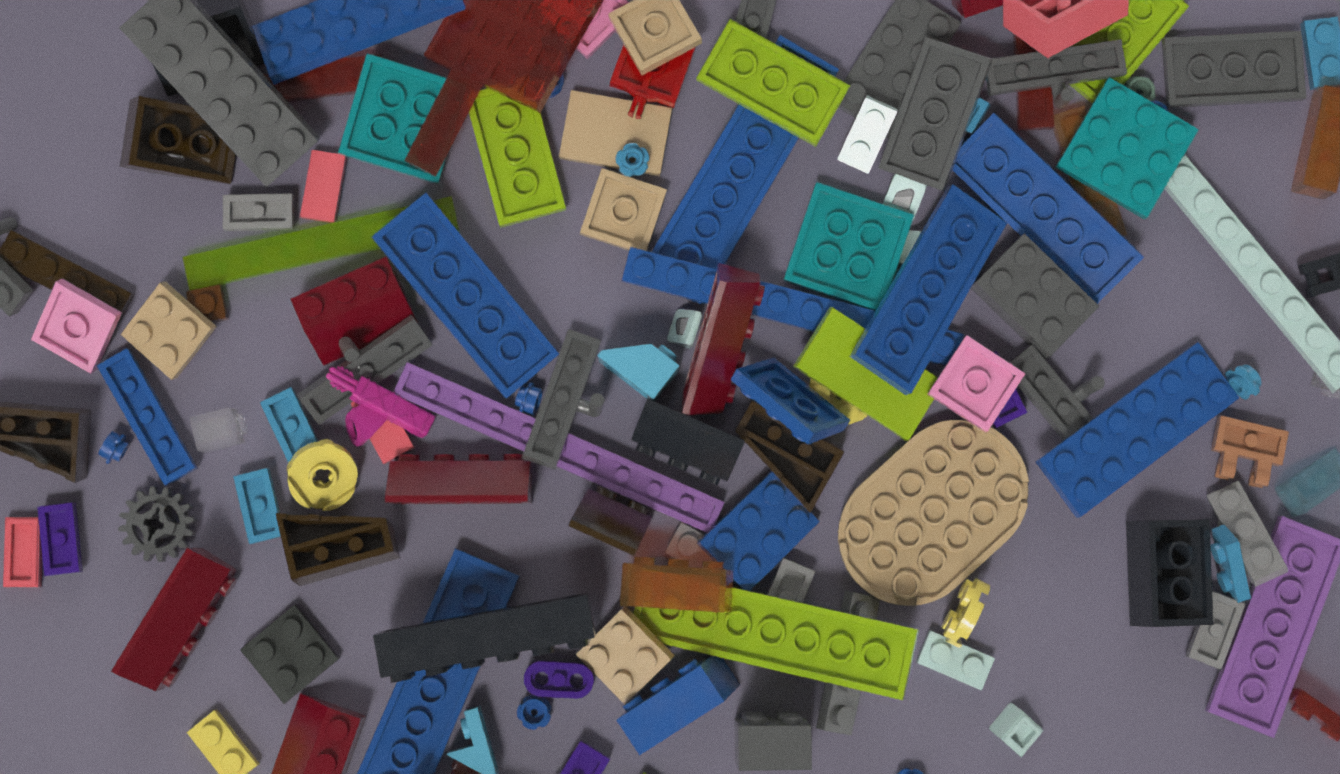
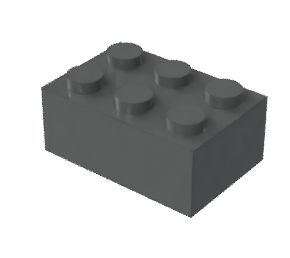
(1034, 296)
(773, 742)

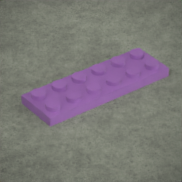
(1276, 630)

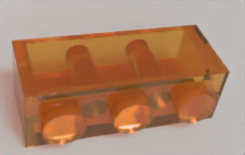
(1319, 155)
(676, 585)

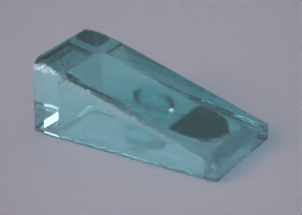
(1311, 484)

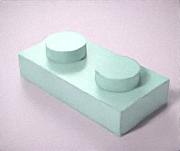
(867, 134)
(958, 663)

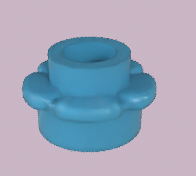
(631, 169)

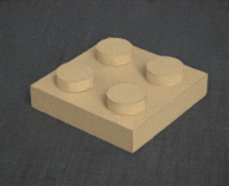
(654, 31)
(623, 211)
(168, 330)
(625, 655)

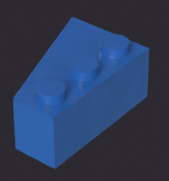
(677, 702)

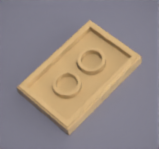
(600, 128)

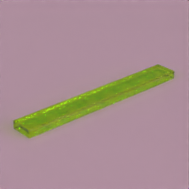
(294, 248)

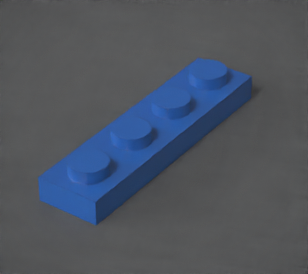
(147, 417)

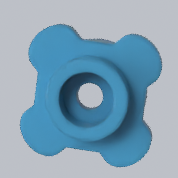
(1244, 381)

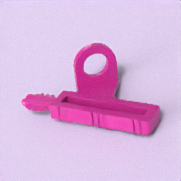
(376, 407)

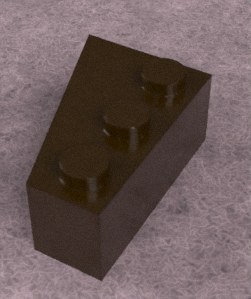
(47, 437)
(798, 465)
(333, 546)

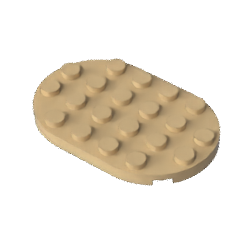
(933, 513)

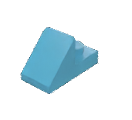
(480, 753)

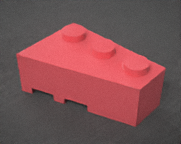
(1058, 24)

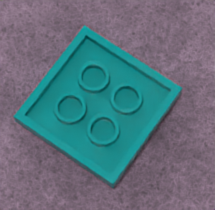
(388, 115)
(1127, 148)
(848, 247)

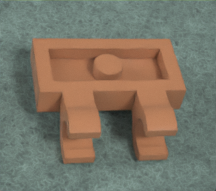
(1248, 441)

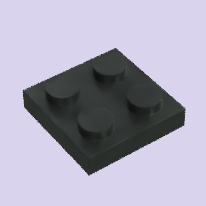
(290, 654)

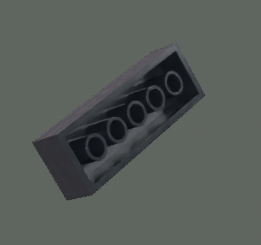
(484, 635)

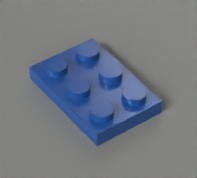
(790, 400)
(758, 532)

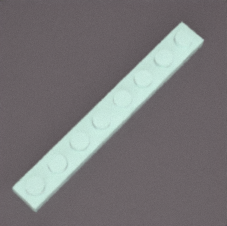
(1257, 271)

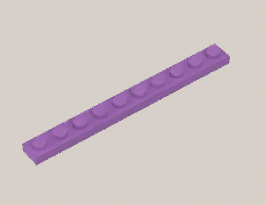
(577, 454)

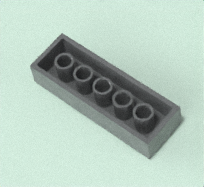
(221, 85)

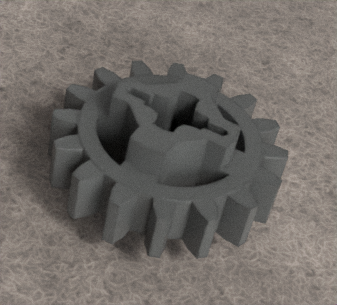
(152, 536)

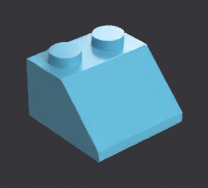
(642, 367)

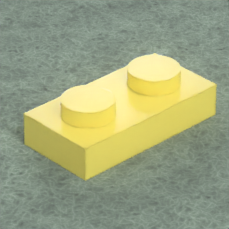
(222, 745)

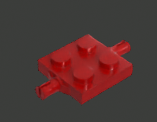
(657, 85)

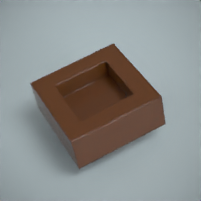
(209, 302)

